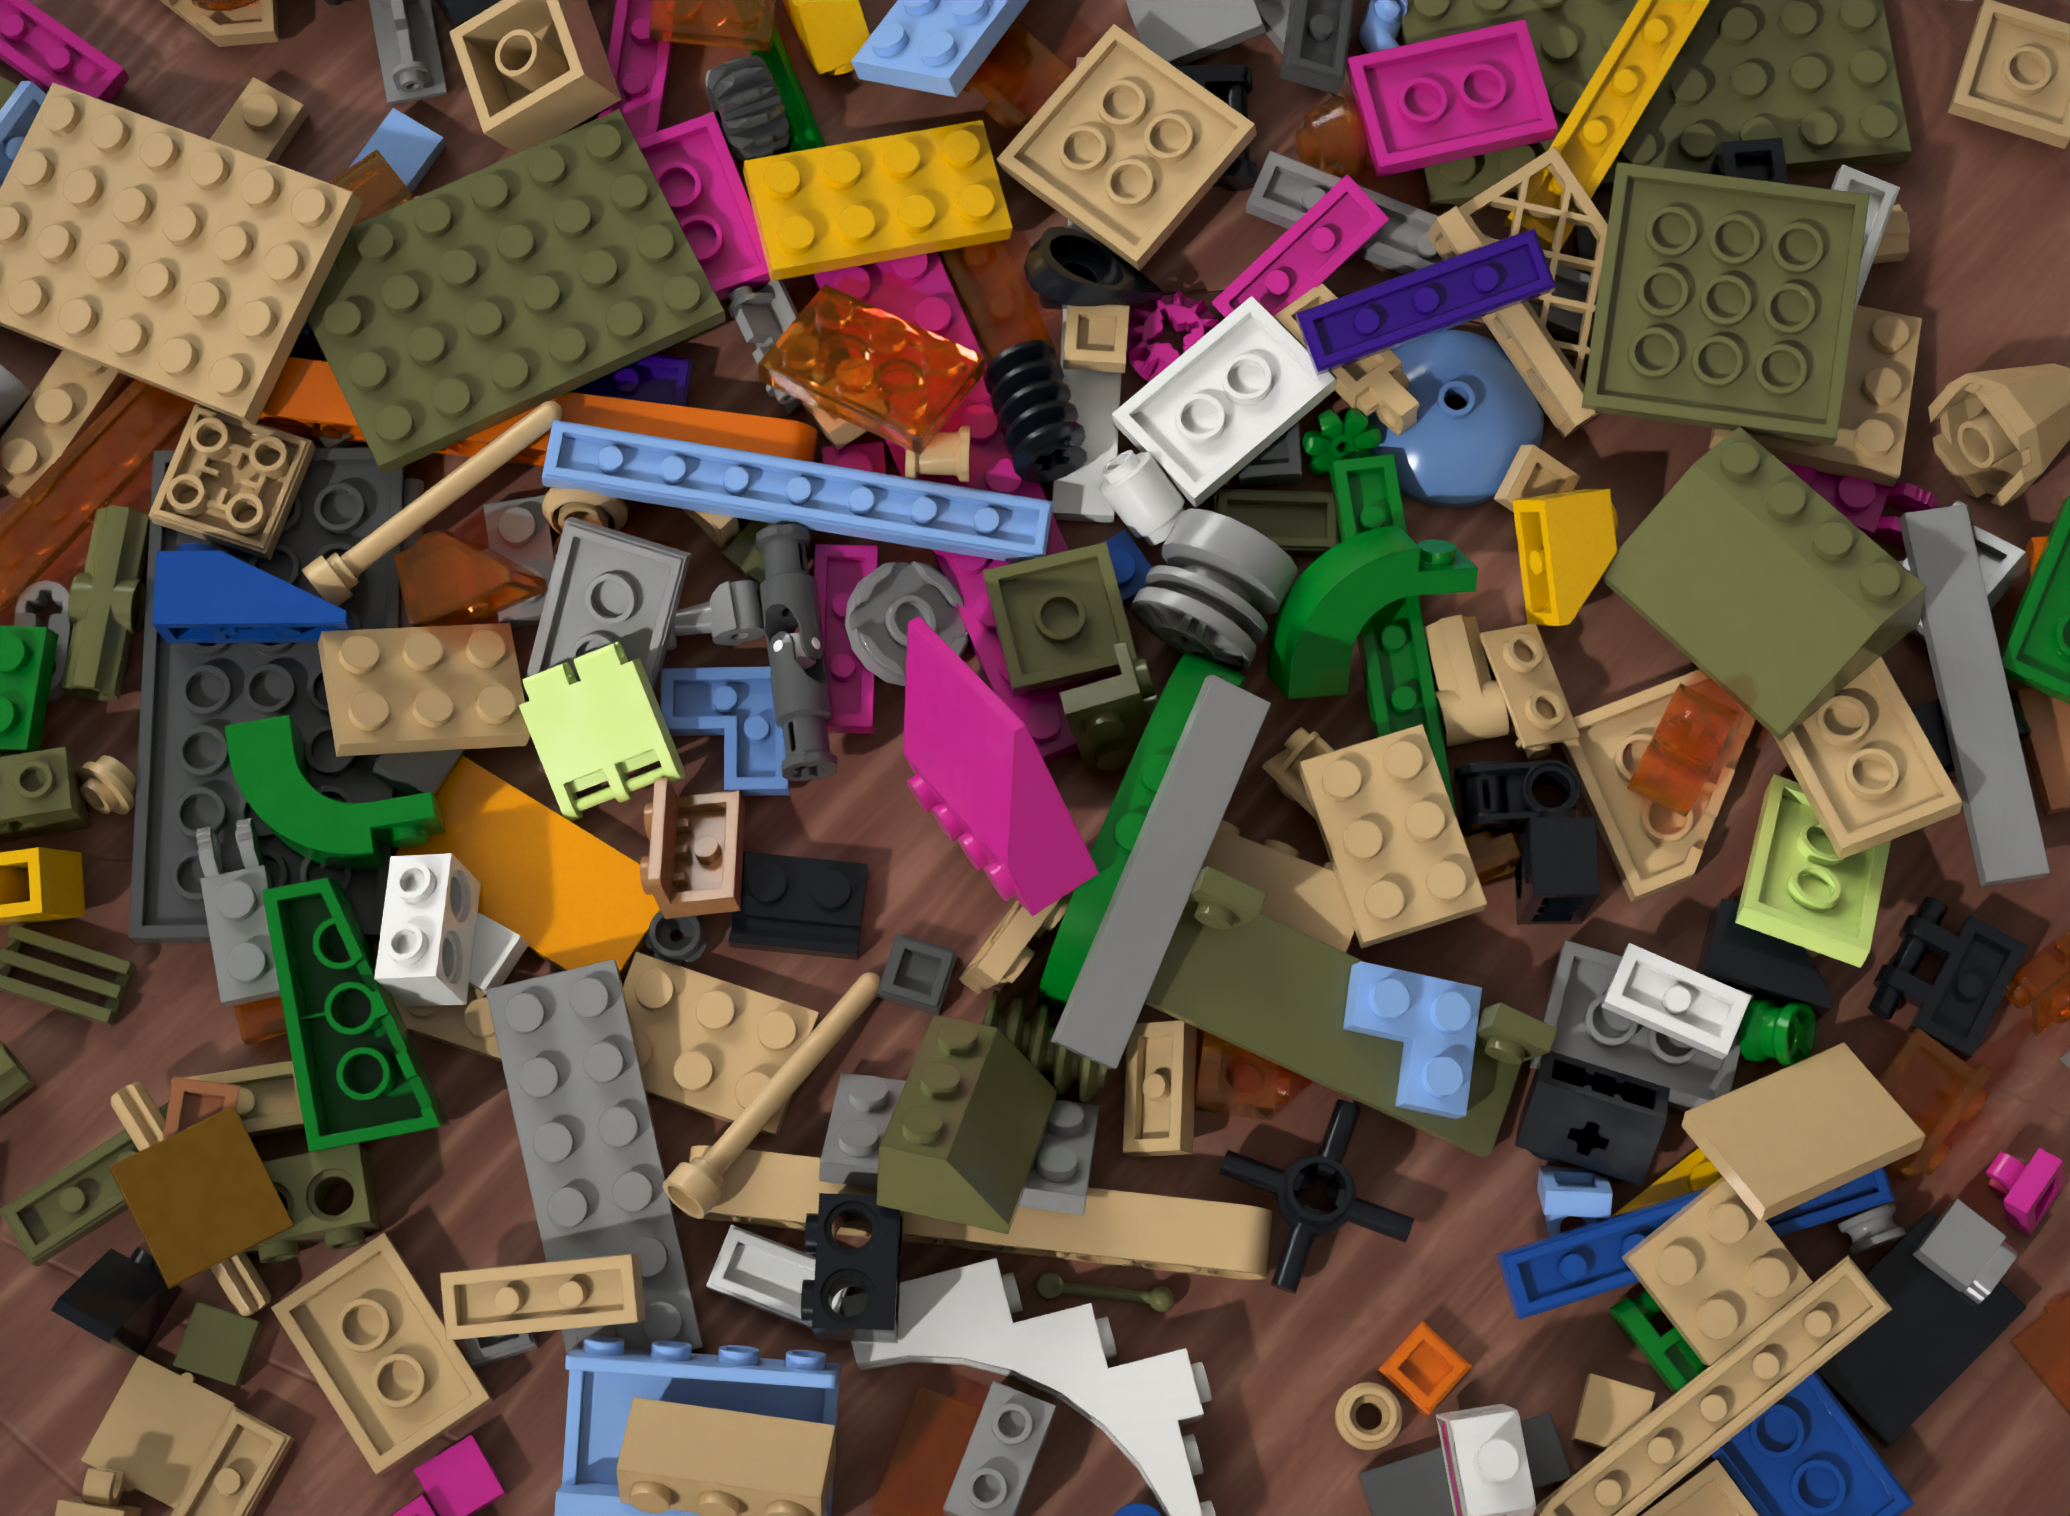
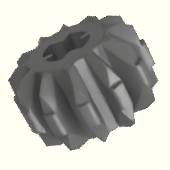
(747, 107)

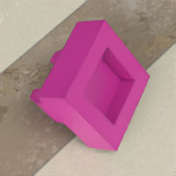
(2027, 1188)

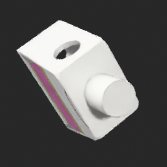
(1486, 1462)

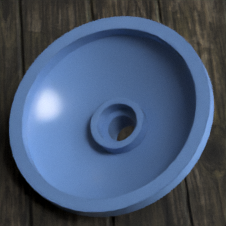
(1463, 453)

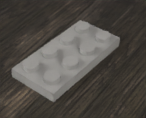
(866, 1106)

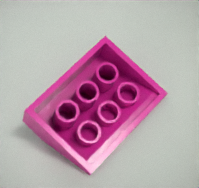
(986, 778)

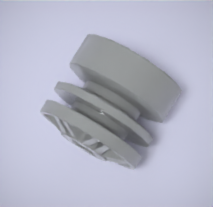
(1214, 588)

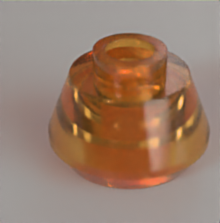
(1333, 138)

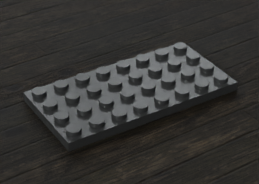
(203, 687)

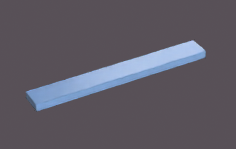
(796, 493)

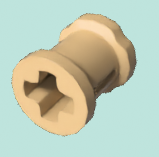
(944, 455)

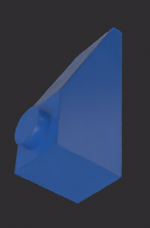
(221, 599)

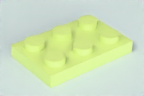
(1802, 888)

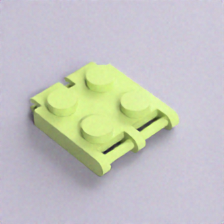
(598, 729)

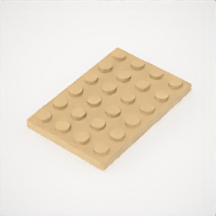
(163, 251)

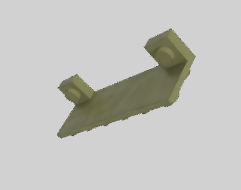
(1287, 1003)

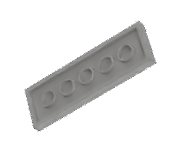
(592, 1140)

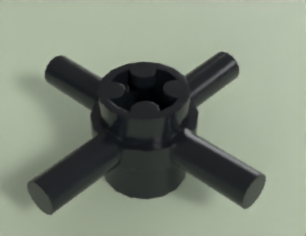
(1309, 1222)

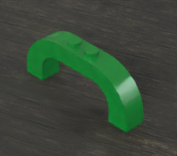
(1124, 824)

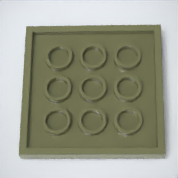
(1726, 302)

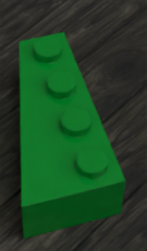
(343, 1028)

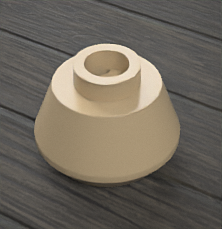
(584, 505)

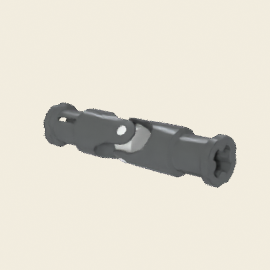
(796, 659)

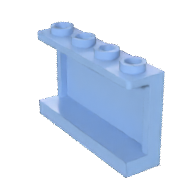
(609, 1376)

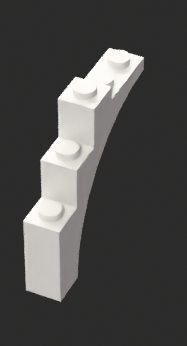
(1139, 1405)

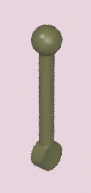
(1051, 1287)

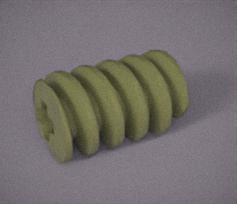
(1033, 1040)

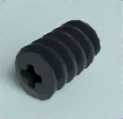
(1035, 412)

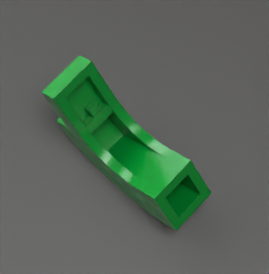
(1342, 591)
(274, 781)

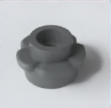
(688, 949)

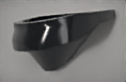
(1081, 271)

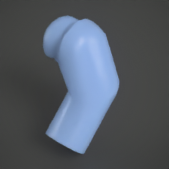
(1381, 24)

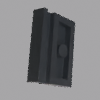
(800, 906)

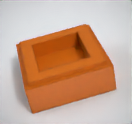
(1424, 1369)

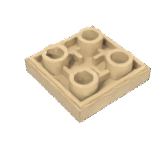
(232, 482)

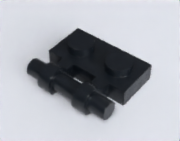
(1965, 988)

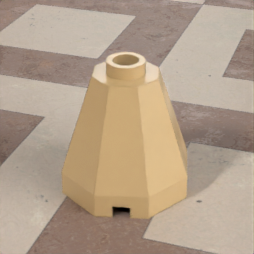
(2002, 428)

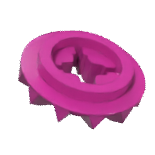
(1147, 327)

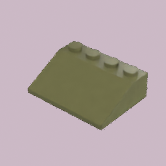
(1764, 584)

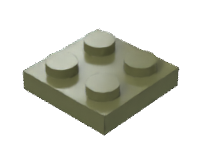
(1058, 618)

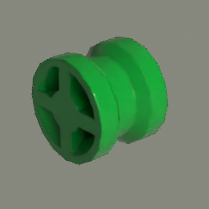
(1777, 1032)

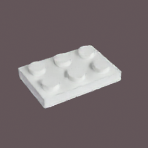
(1223, 401)

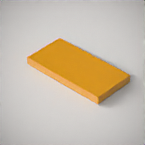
(541, 872)

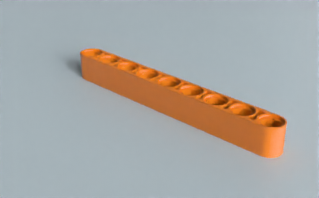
(312, 405)

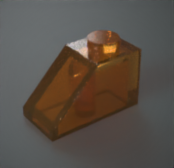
(460, 581)

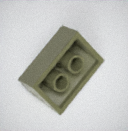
(964, 1128)

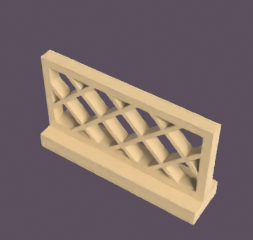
(1518, 327)

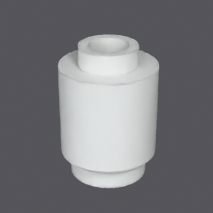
(1142, 495)

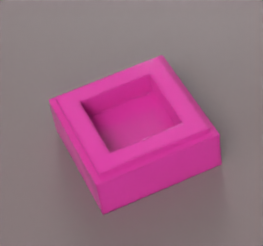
(460, 1480)

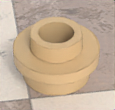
(108, 785)
(1383, 1401)

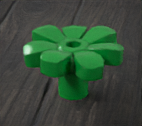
(1340, 439)

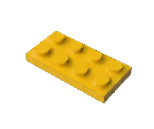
(877, 200)

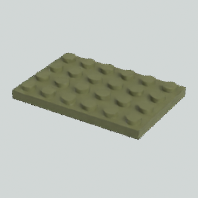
(507, 292)

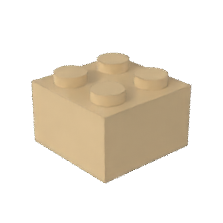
(534, 69)

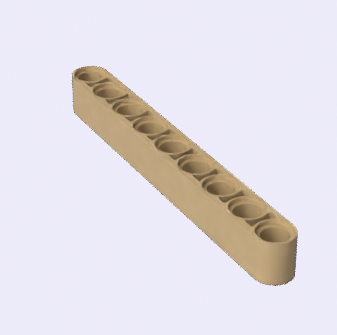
(1114, 1230)

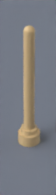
(338, 574)
(697, 1184)

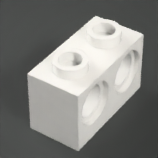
(428, 930)

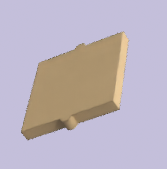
(158, 1430)

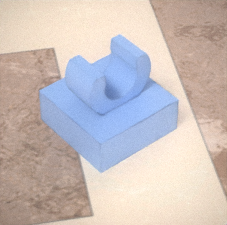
(1572, 1193)

